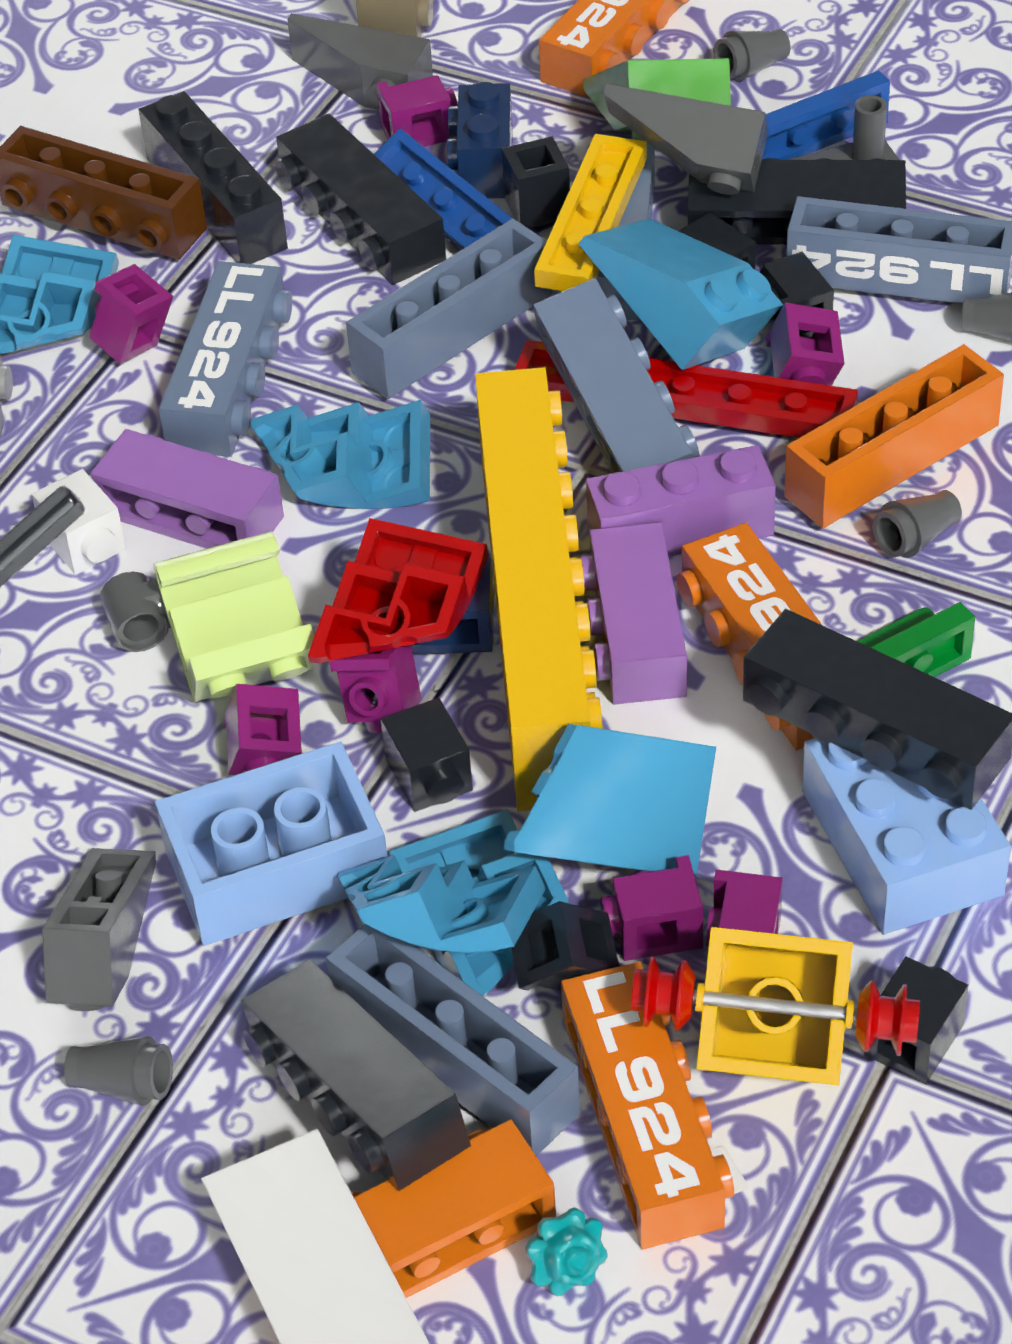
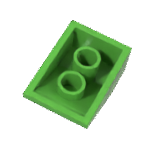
(686, 78)

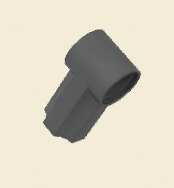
(135, 611)

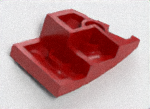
(399, 591)

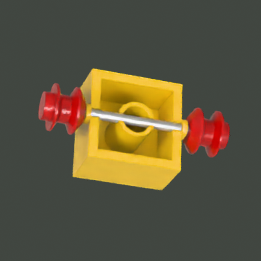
(775, 1005)

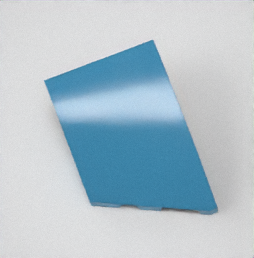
(49, 291)
(351, 456)
(619, 801)
(482, 849)
(443, 904)

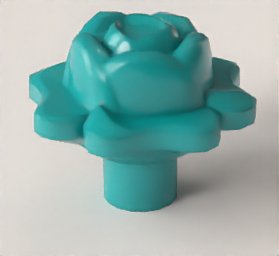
(566, 1251)

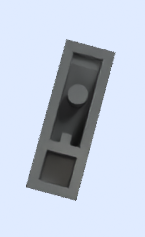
(357, 56)
(704, 138)
(97, 929)

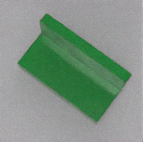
(928, 639)

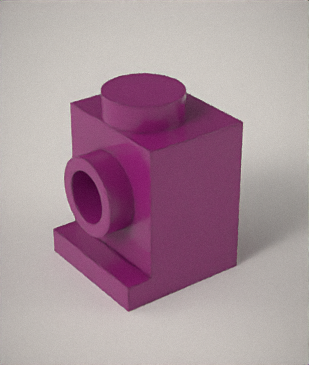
(417, 109)
(129, 313)
(801, 357)
(377, 685)
(261, 726)
(745, 902)
(656, 911)

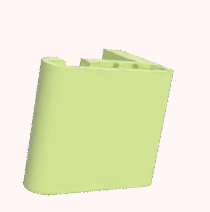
(234, 616)

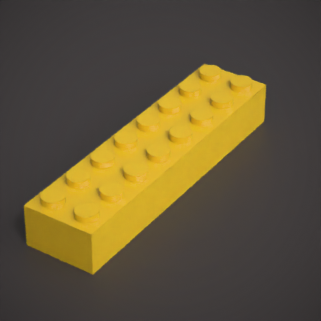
(532, 570)

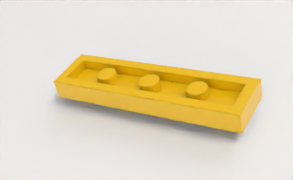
(591, 206)

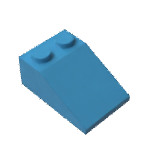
(684, 290)

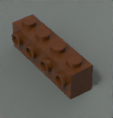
(101, 192)

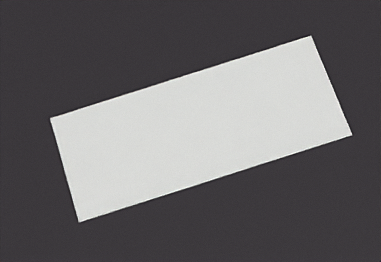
(310, 1248)

